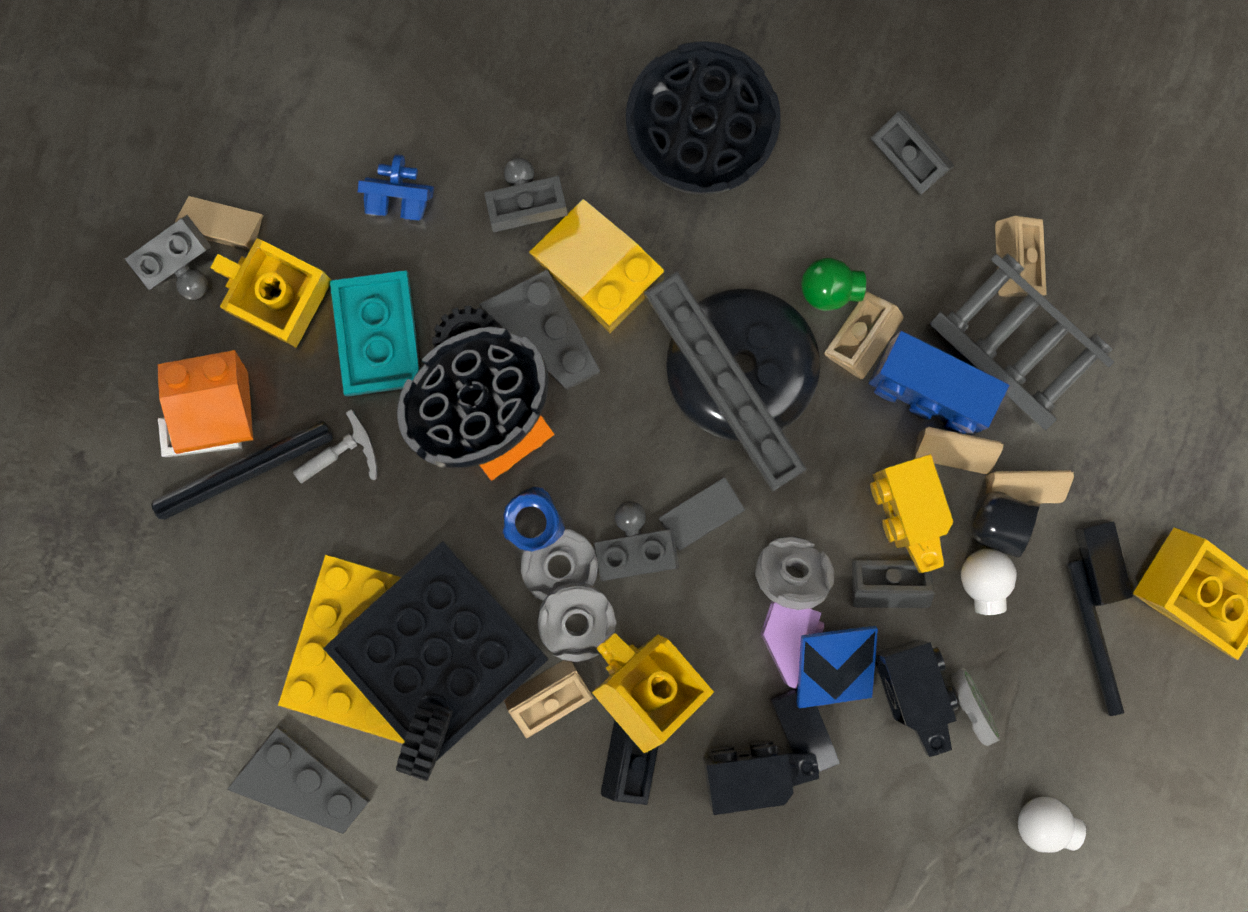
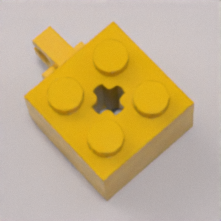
(257, 276)
(914, 510)
(649, 689)

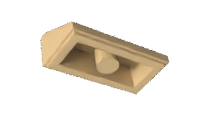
(222, 222)
(1025, 243)
(864, 335)
(958, 450)
(1031, 485)
(547, 698)

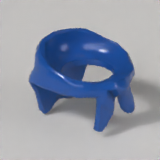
(540, 499)

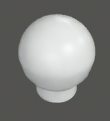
(989, 579)
(1050, 826)

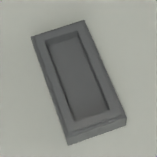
(702, 513)

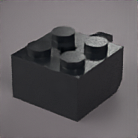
(918, 693)
(755, 777)

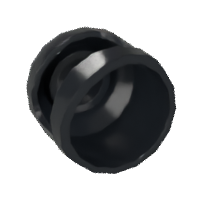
(1004, 523)

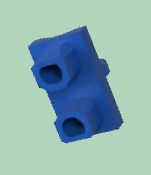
(378, 190)

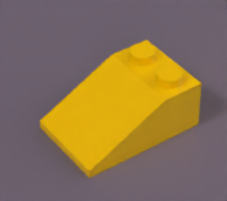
(598, 264)
(1199, 591)

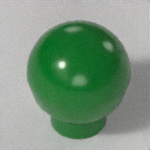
(831, 284)

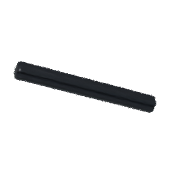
(241, 470)

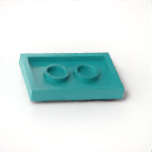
(375, 332)

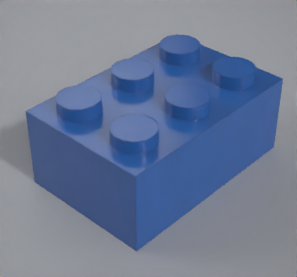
(937, 385)

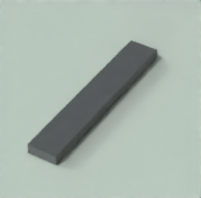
(725, 381)

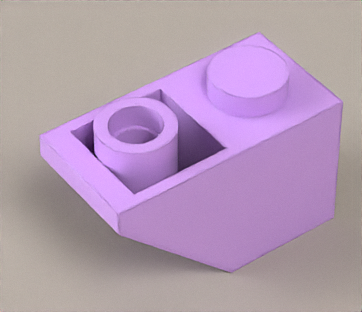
(783, 635)

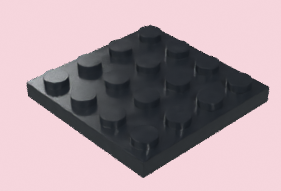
(436, 642)

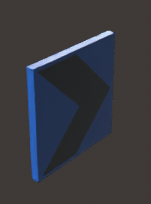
(836, 666)

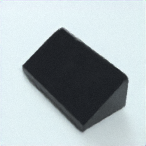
(1104, 563)
(627, 769)

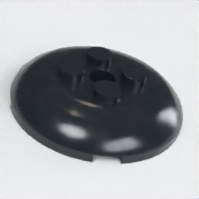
(708, 82)
(777, 342)
(473, 398)

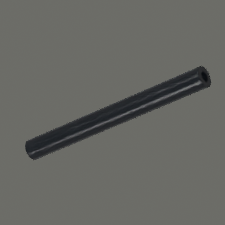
(1095, 638)

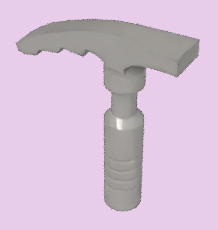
(331, 454)

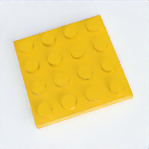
(314, 680)

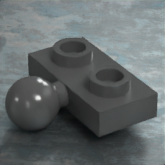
(525, 200)
(170, 254)
(636, 552)

